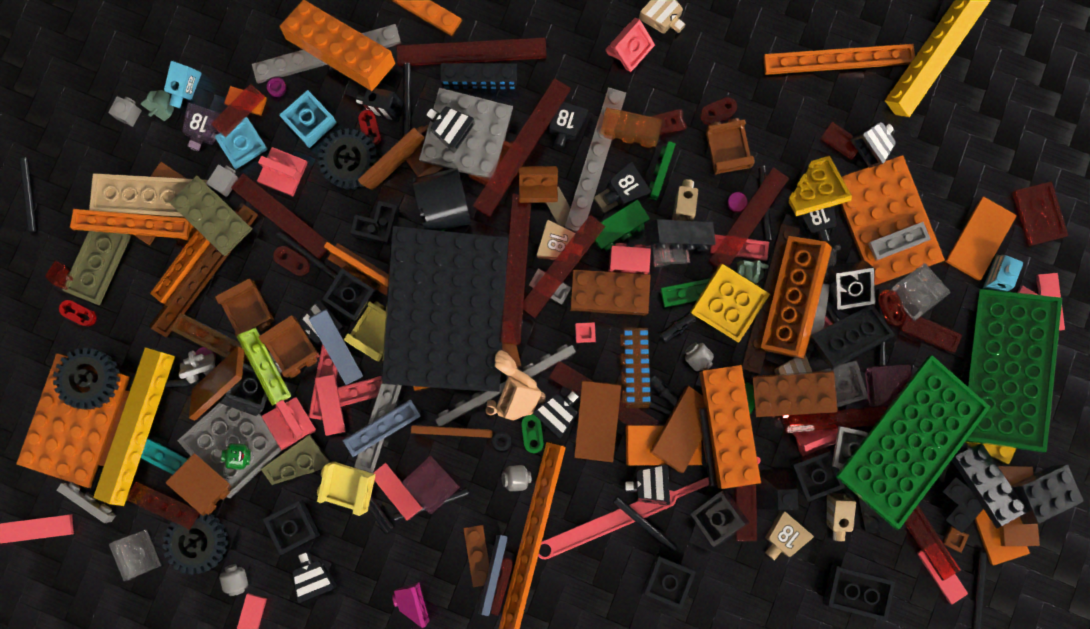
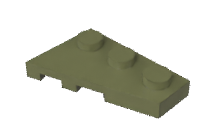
(298, 460)

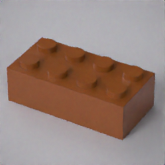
(610, 292)
(795, 393)

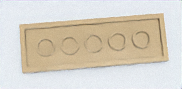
(136, 194)

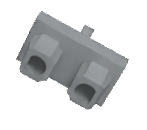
(196, 364)

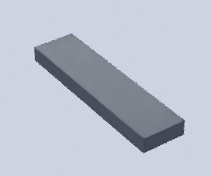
(335, 346)
(381, 428)
(492, 575)

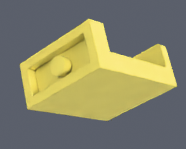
(369, 331)
(346, 487)

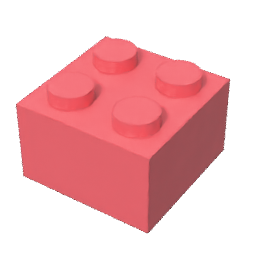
(629, 259)

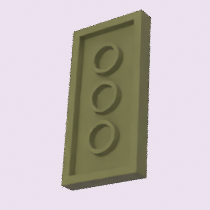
(210, 215)
(96, 265)

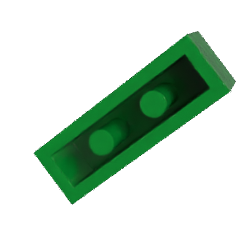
(622, 225)

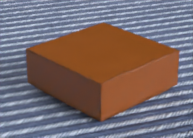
(955, 539)

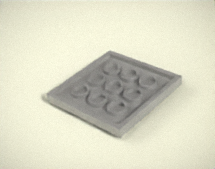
(483, 144)
(227, 426)

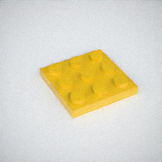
(729, 302)

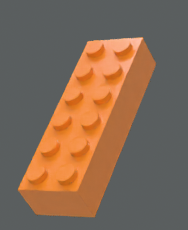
(337, 45)
(796, 297)
(730, 427)

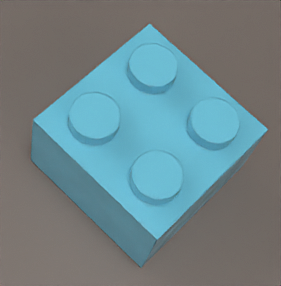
(308, 118)

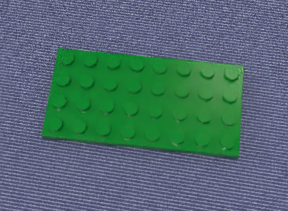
(1015, 367)
(913, 442)

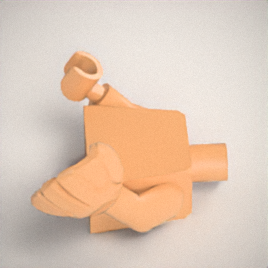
(519, 394)

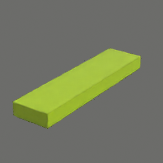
(263, 366)

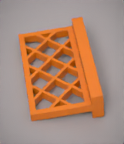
(342, 256)

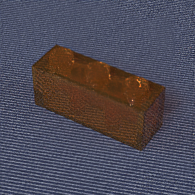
(631, 127)

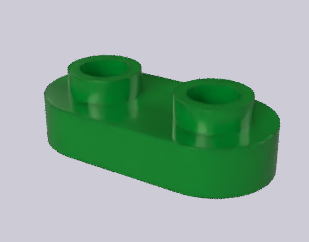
(532, 433)

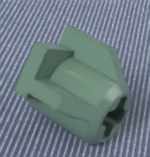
(158, 103)
(752, 270)

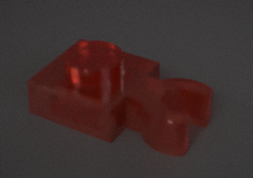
(58, 275)

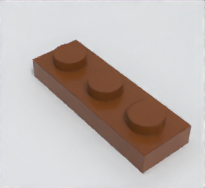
(477, 554)

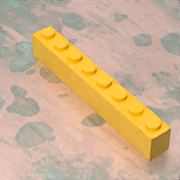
(934, 55)
(134, 427)

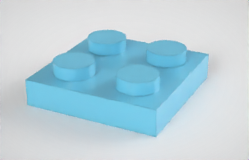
(242, 144)

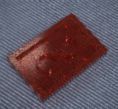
(1040, 213)

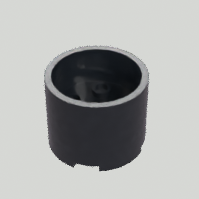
(441, 200)

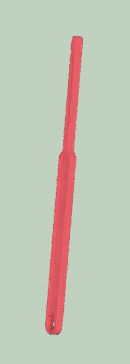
(613, 521)

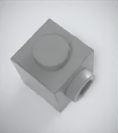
(125, 110)
(222, 180)

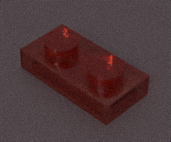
(840, 140)

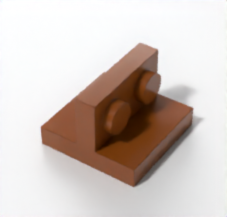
(538, 184)

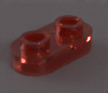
(719, 110)
(292, 260)
(890, 304)

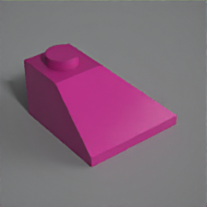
(411, 603)

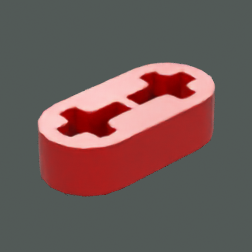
(374, 125)
(76, 316)

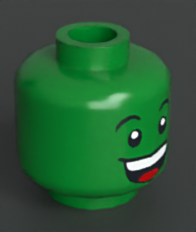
(236, 456)

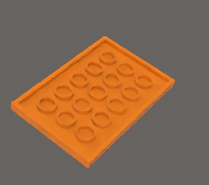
(883, 204)
(69, 439)

